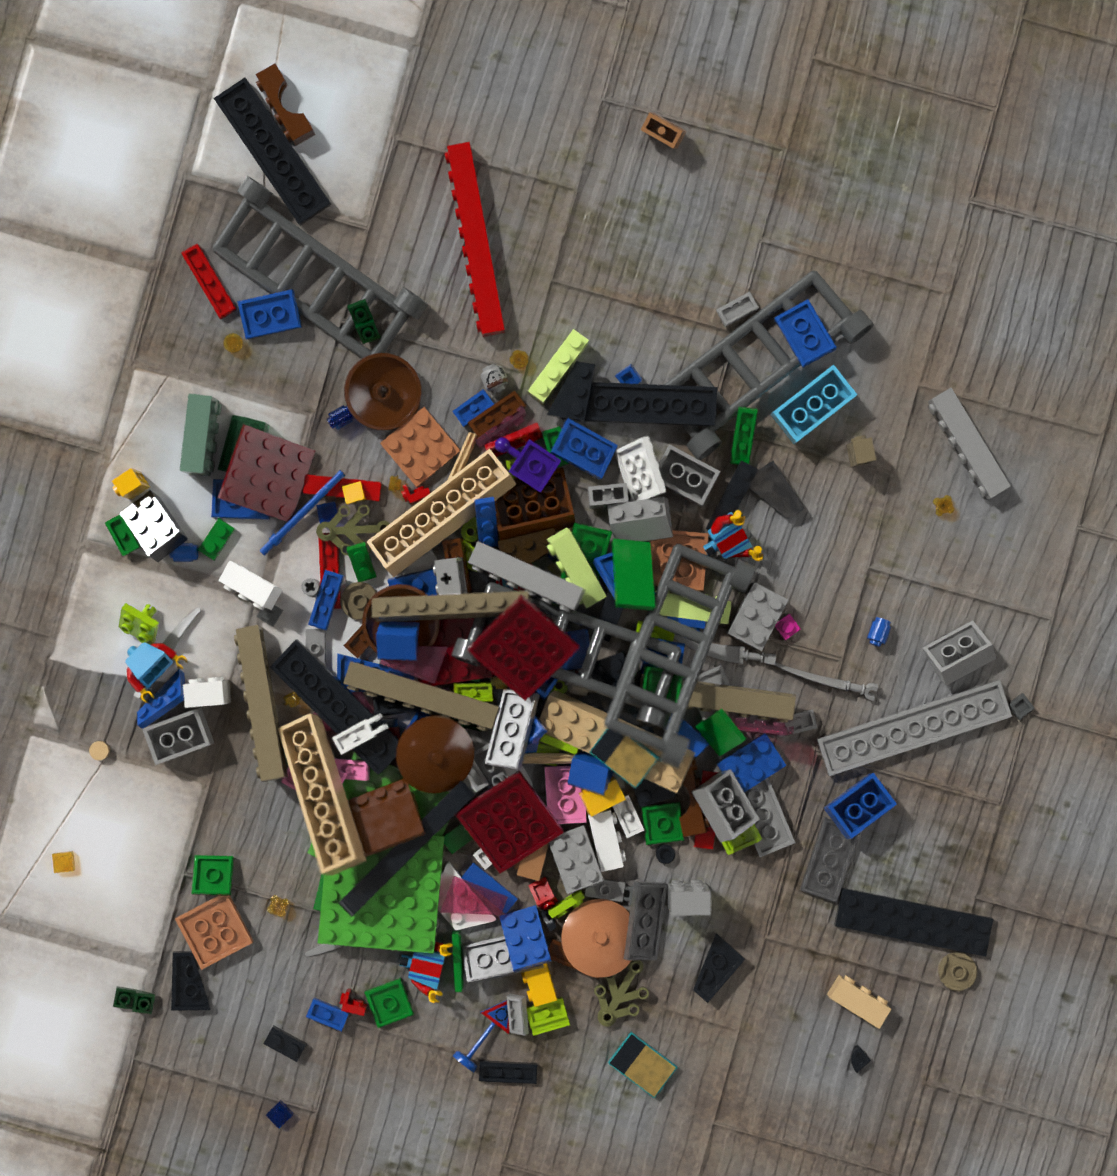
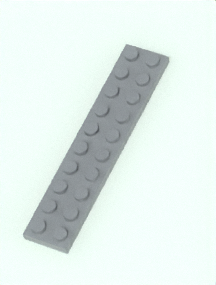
(914, 727)
(772, 823)

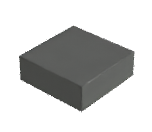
(1020, 706)

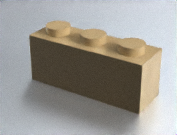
(859, 1000)

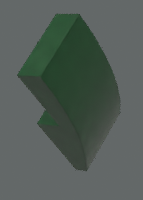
(363, 321)
(134, 999)

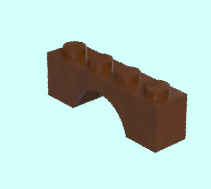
(296, 124)
(694, 820)

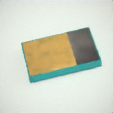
(624, 756)
(642, 1064)

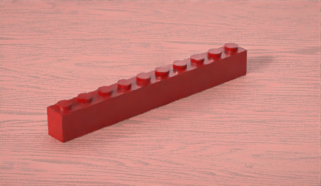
(476, 240)

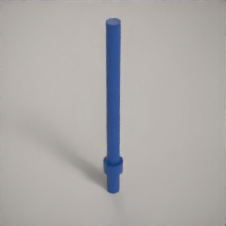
(276, 538)

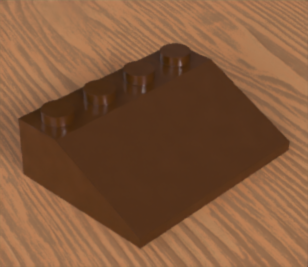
(529, 511)
(386, 817)

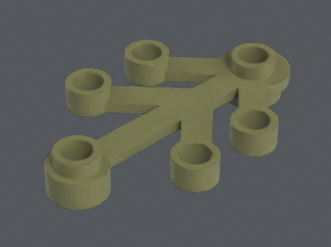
(348, 529)
(619, 996)

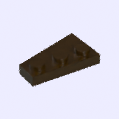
(527, 547)

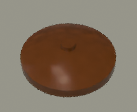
(382, 391)
(427, 628)
(435, 754)

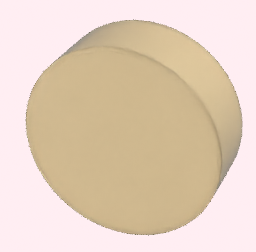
(99, 750)

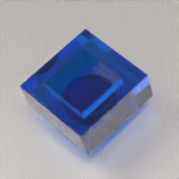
(326, 511)
(279, 1114)

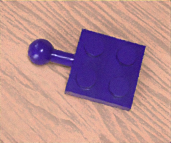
(532, 464)

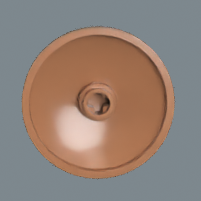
(596, 937)

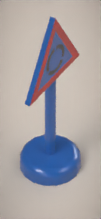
(499, 1016)

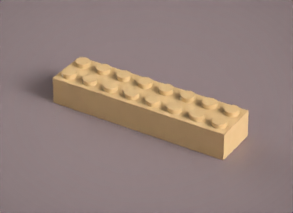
(440, 513)
(584, 725)
(321, 795)

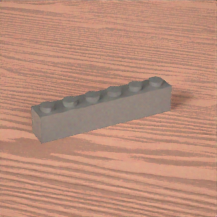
(968, 443)
(526, 576)

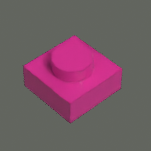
(787, 627)

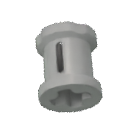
(305, 588)

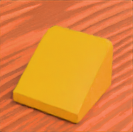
(353, 493)

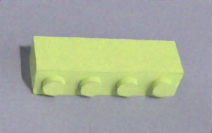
(558, 366)
(575, 566)
(683, 608)

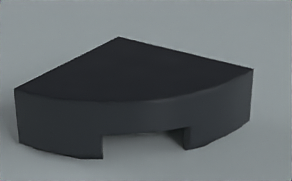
(550, 922)
(859, 1059)

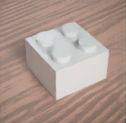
(201, 693)

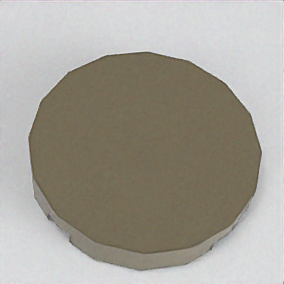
(356, 598)
(957, 971)

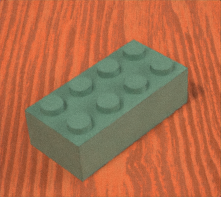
(200, 435)

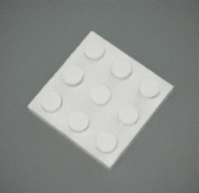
(640, 470)

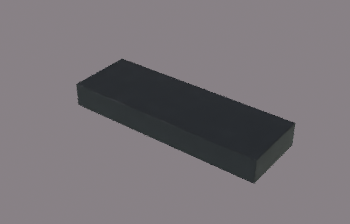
(508, 1072)

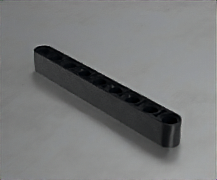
(405, 851)

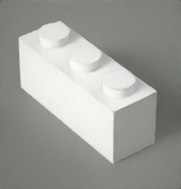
(249, 586)
(607, 840)

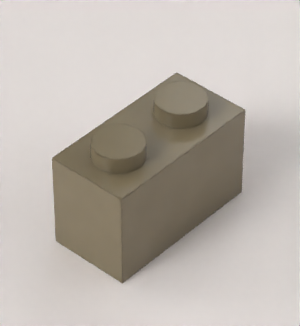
(861, 451)

